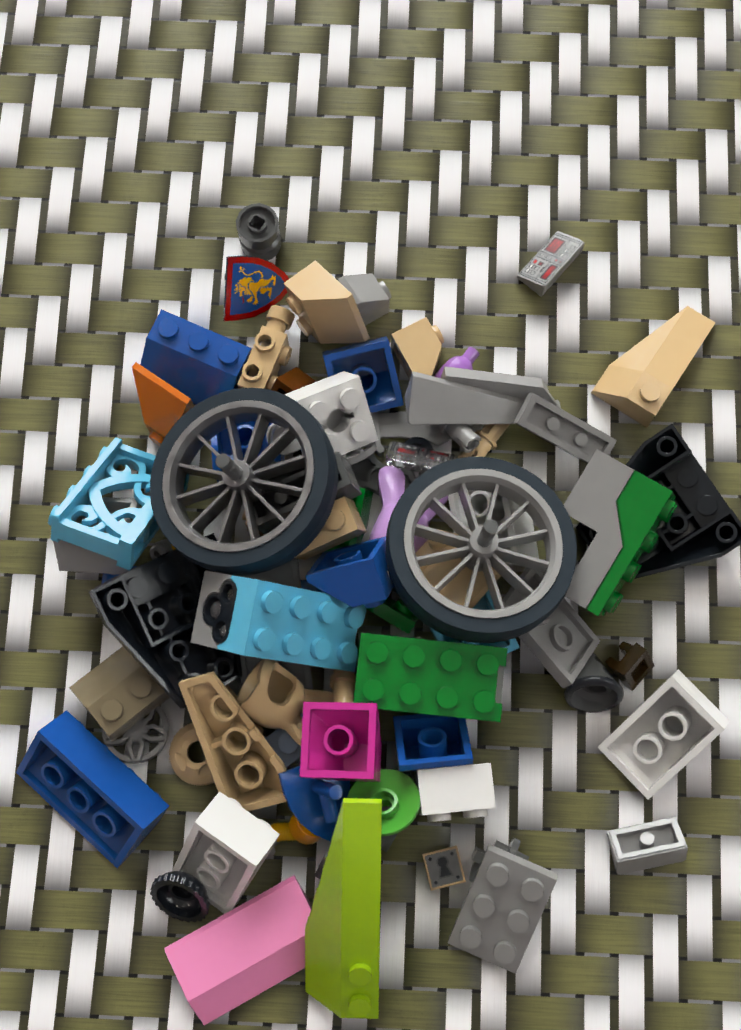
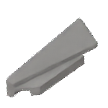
(470, 397)

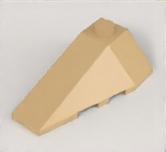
(649, 370)
(234, 748)

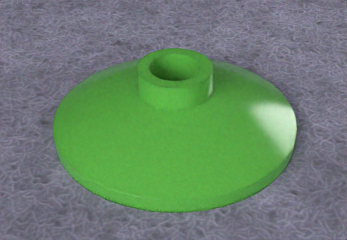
(396, 791)

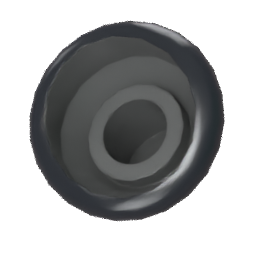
(594, 689)

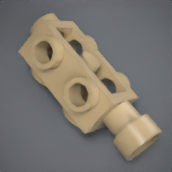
(273, 352)

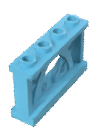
(124, 540)

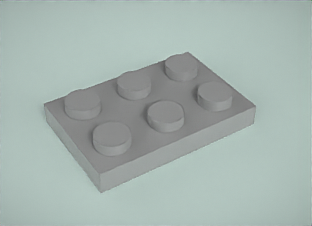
(561, 641)
(502, 908)

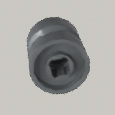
(259, 231)

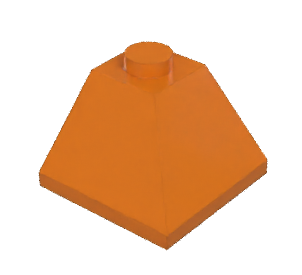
(159, 402)

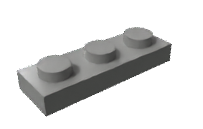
(562, 428)

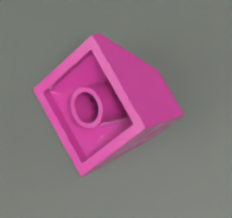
(341, 741)

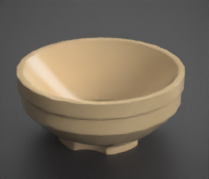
(184, 768)

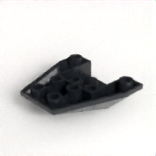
(702, 522)
(154, 620)

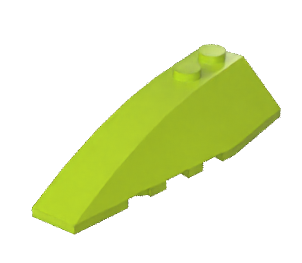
(345, 916)

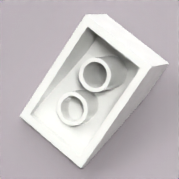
(664, 734)
(226, 850)

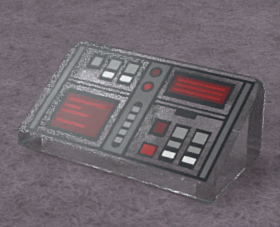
(415, 457)

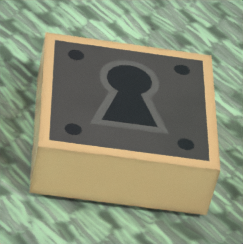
(443, 868)

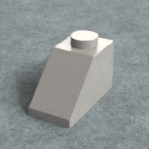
(370, 296)

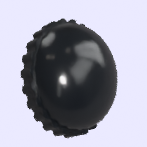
(180, 896)

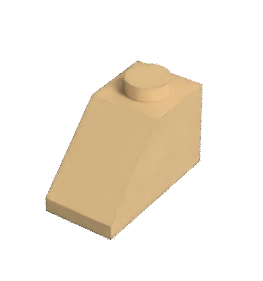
(418, 347)

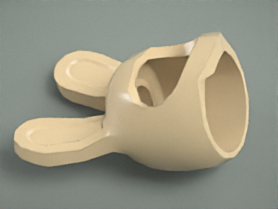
(276, 698)

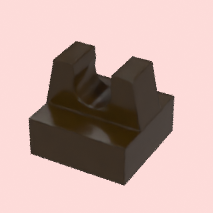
(633, 665)

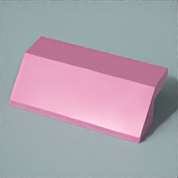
(242, 951)

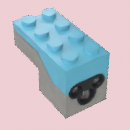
(276, 622)

